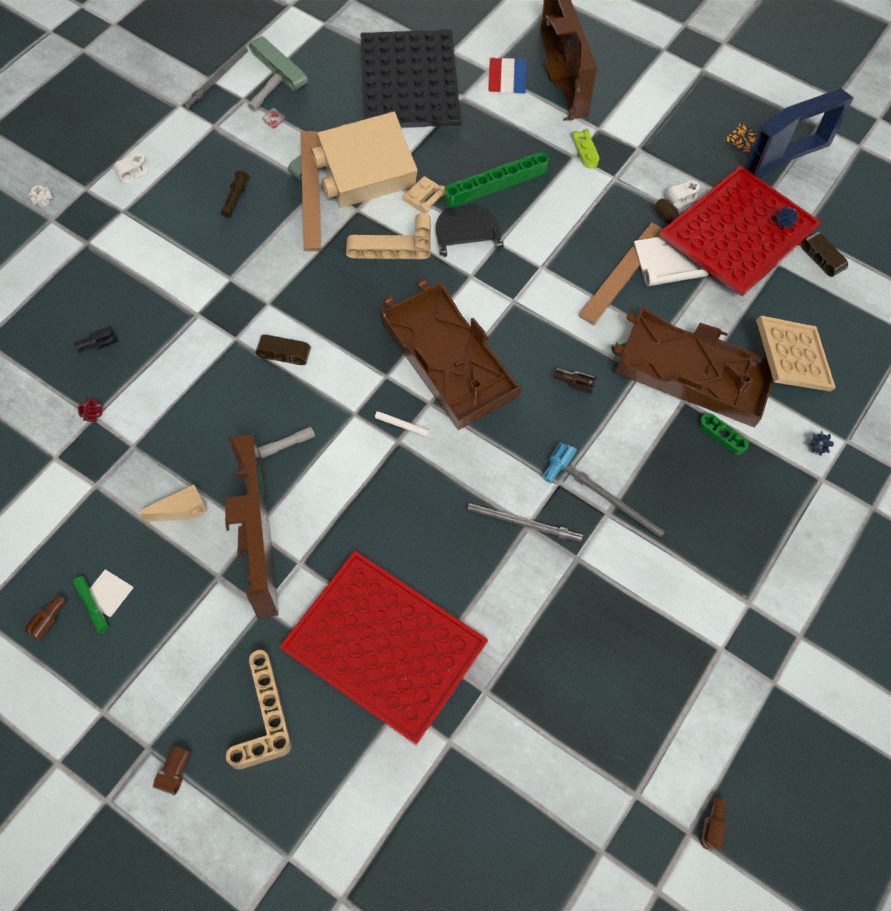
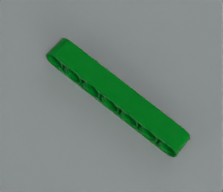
(496, 179)

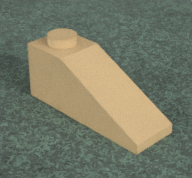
(179, 506)

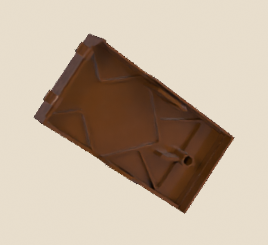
(568, 56)

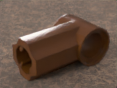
(170, 777)

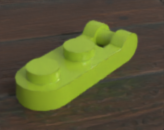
(585, 148)

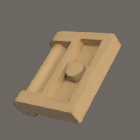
(421, 191)

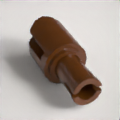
(44, 619)
(715, 826)

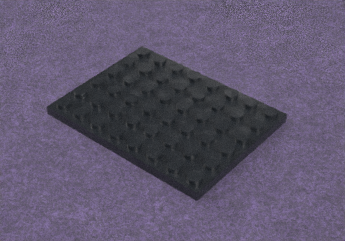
(411, 76)

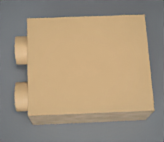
(364, 160)

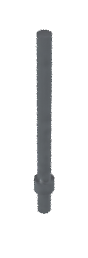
(197, 95)
(582, 478)
(561, 532)

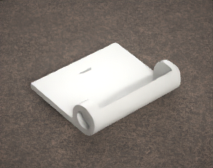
(665, 263)

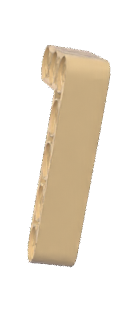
(393, 245)
(268, 714)

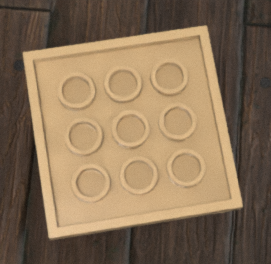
(795, 354)

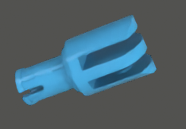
(558, 461)

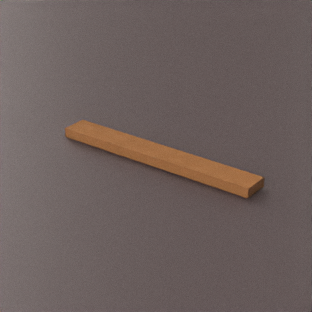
(310, 193)
(617, 280)

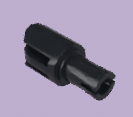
(97, 340)

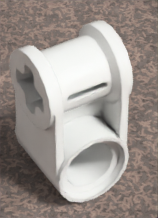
(129, 169)
(683, 193)

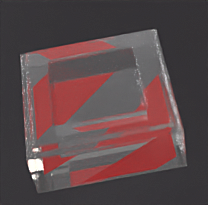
(273, 118)

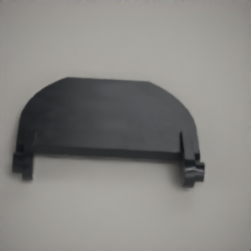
(466, 225)

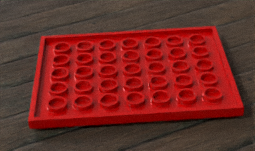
(737, 230)
(384, 646)

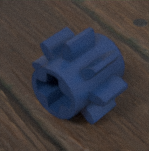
(787, 217)
(821, 438)

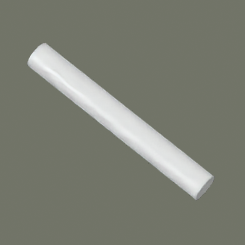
(403, 424)

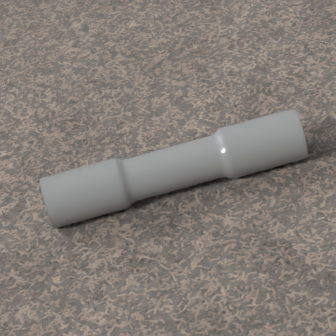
(270, 85)
(297, 437)

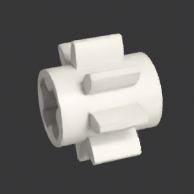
(40, 195)

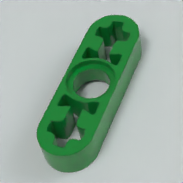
(731, 446)

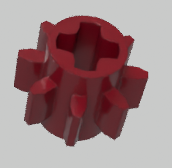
(90, 410)

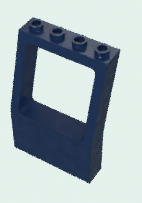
(773, 137)

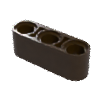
(824, 254)
(283, 349)

